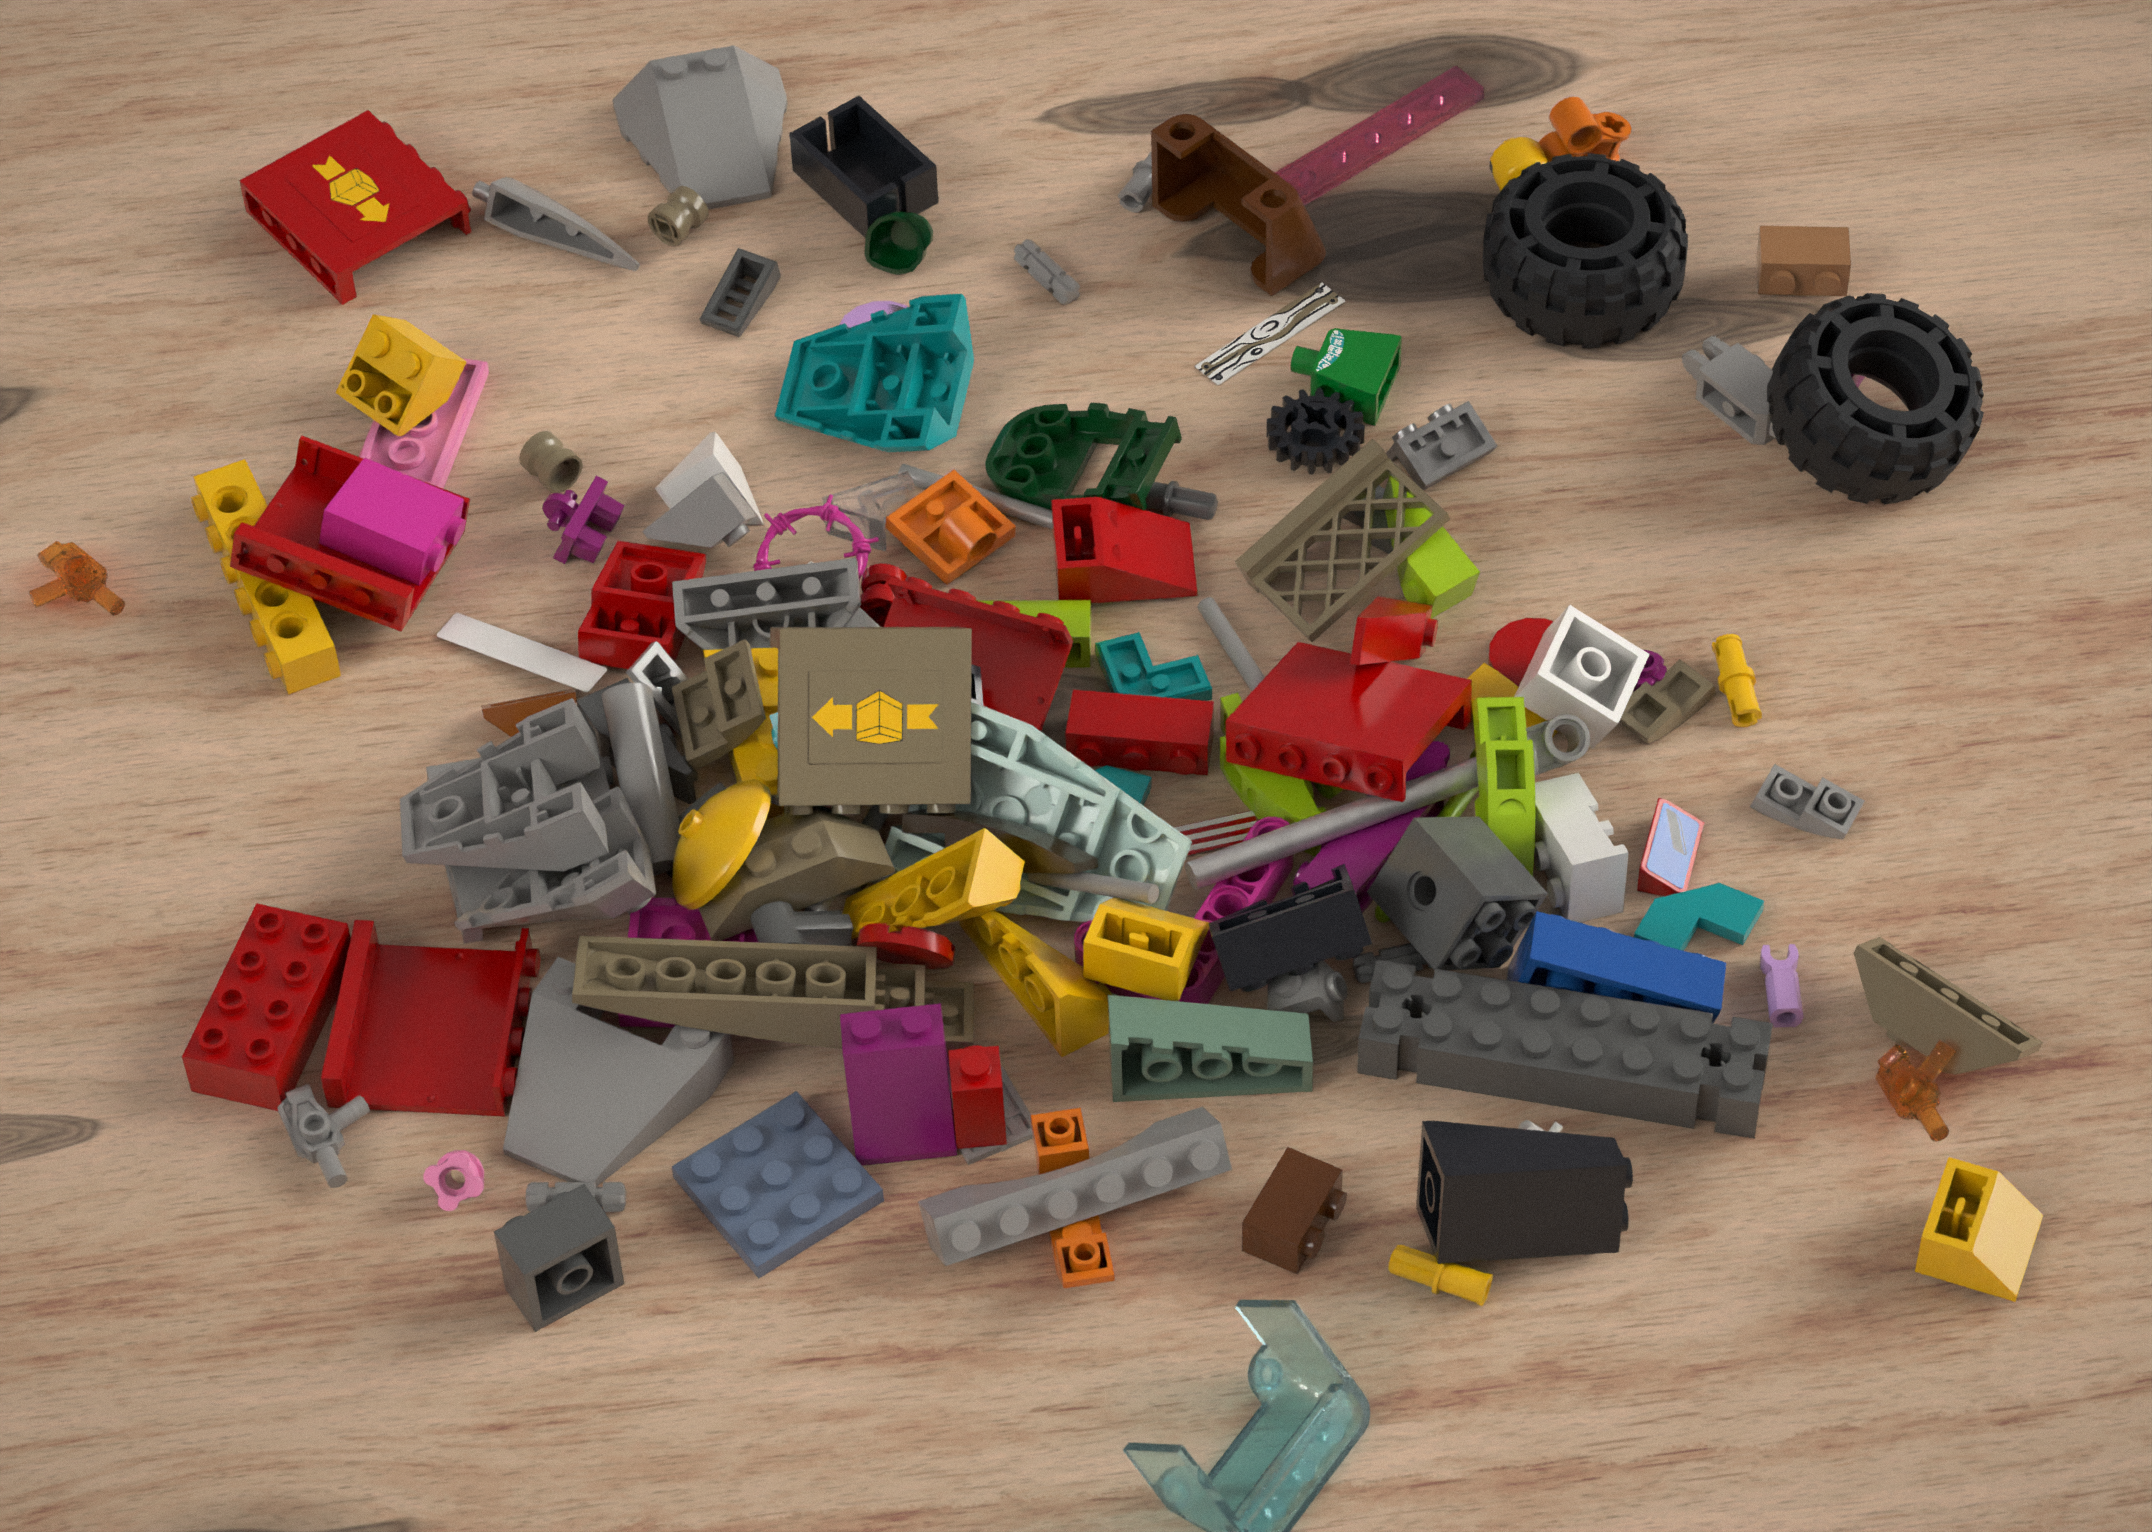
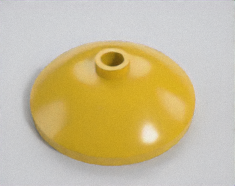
(717, 841)

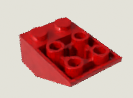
(1120, 552)

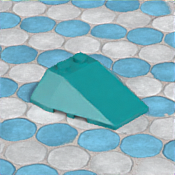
(886, 380)

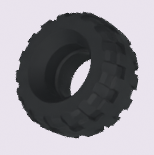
(1579, 291)
(1848, 437)

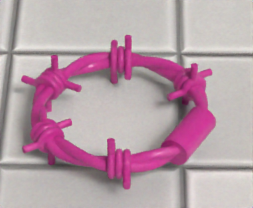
(827, 512)

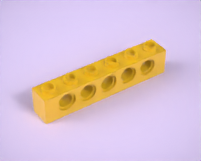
(282, 619)

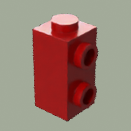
(977, 1096)

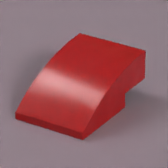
(636, 603)

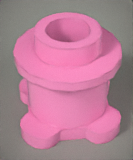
(449, 1190)

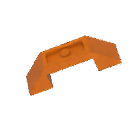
(1078, 1248)

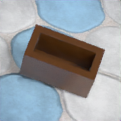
(1293, 1211)

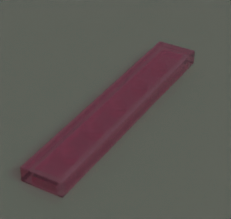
(1382, 134)

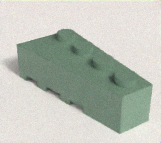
(1205, 1050)

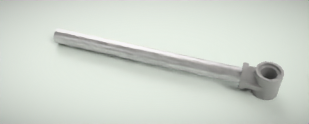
(1374, 809)

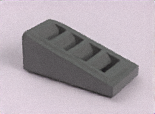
(741, 265)

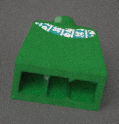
(1355, 365)

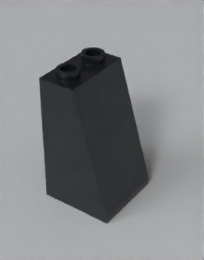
(1519, 1192)

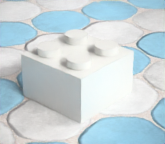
(1582, 673)

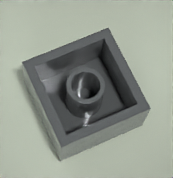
(559, 1257)

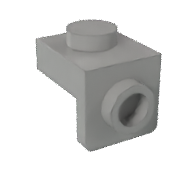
(1309, 992)

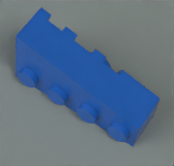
(1615, 965)

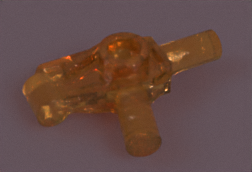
(77, 576)
(1913, 1089)

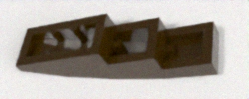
(1038, 849)

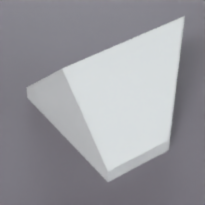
(703, 462)

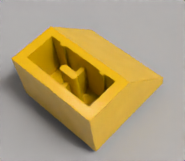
(399, 374)
(1142, 948)
(1978, 1231)

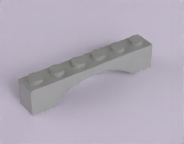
(1006, 1212)

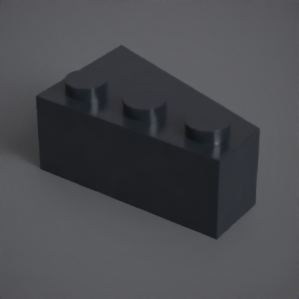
(1291, 933)

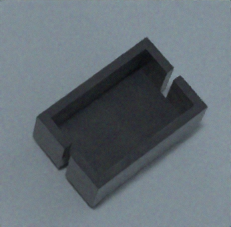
(868, 167)

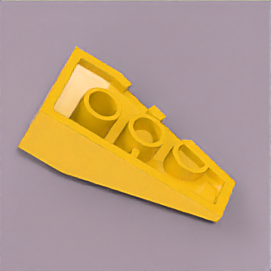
(942, 888)

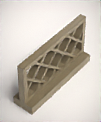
(1311, 523)

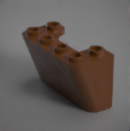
(1204, 170)

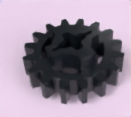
(1315, 431)

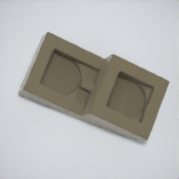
(1668, 703)

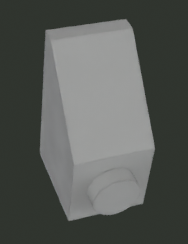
(705, 517)

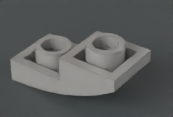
(1817, 810)

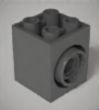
(1457, 893)

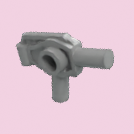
(316, 1132)

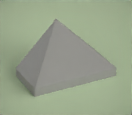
(660, 673)

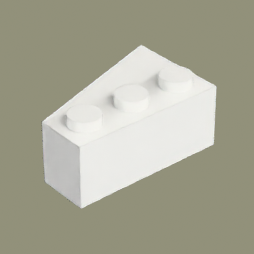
(1575, 851)

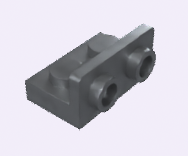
(1443, 445)

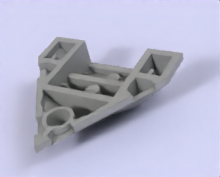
(598, 890)

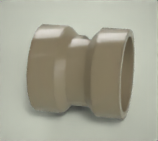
(681, 212)
(555, 465)

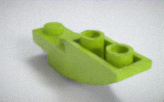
(1506, 774)
(1265, 791)

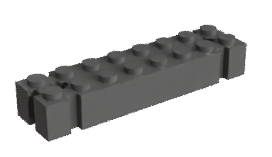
(1564, 1048)

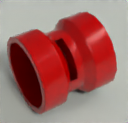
(876, 594)

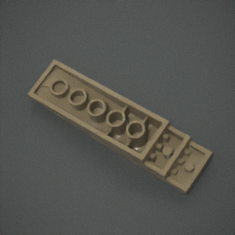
(759, 987)

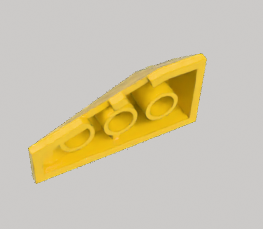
(1044, 981)

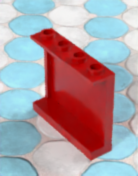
(1345, 720)

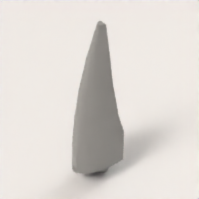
(544, 220)

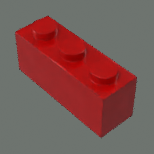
(1140, 732)

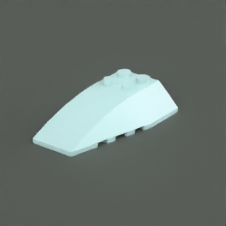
(1041, 785)

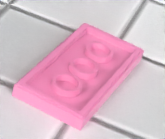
(433, 444)

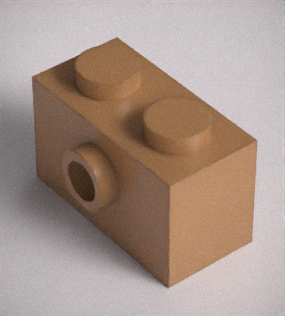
(1803, 260)

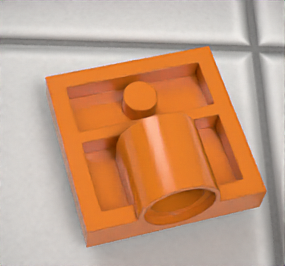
(950, 527)

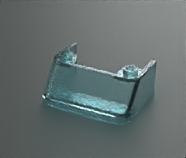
(1288, 1447)

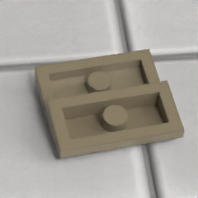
(719, 705)

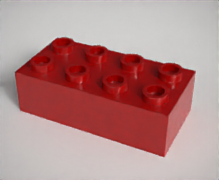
(268, 1007)

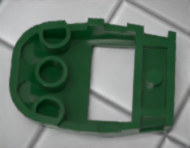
(1048, 448)

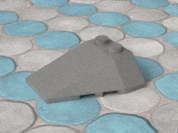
(707, 123)

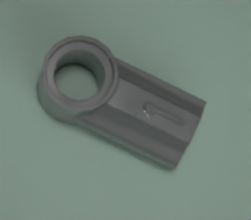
(780, 924)

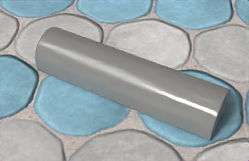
(643, 768)

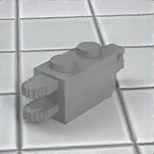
(1733, 387)

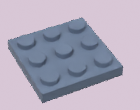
(777, 1184)

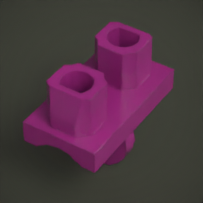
(594, 508)

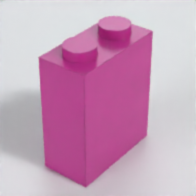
(392, 521)

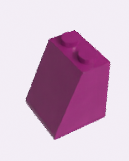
(898, 1084)

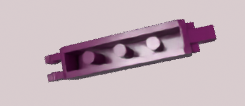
(1370, 847)

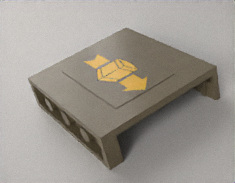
(873, 718)

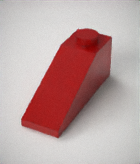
(1392, 631)

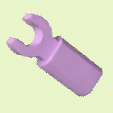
(1782, 987)

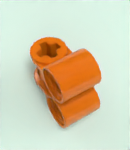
(1582, 133)

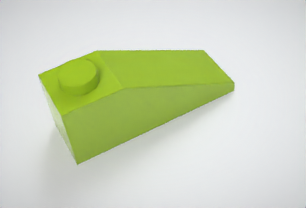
(1438, 569)

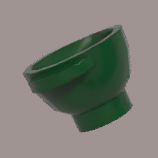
(897, 242)

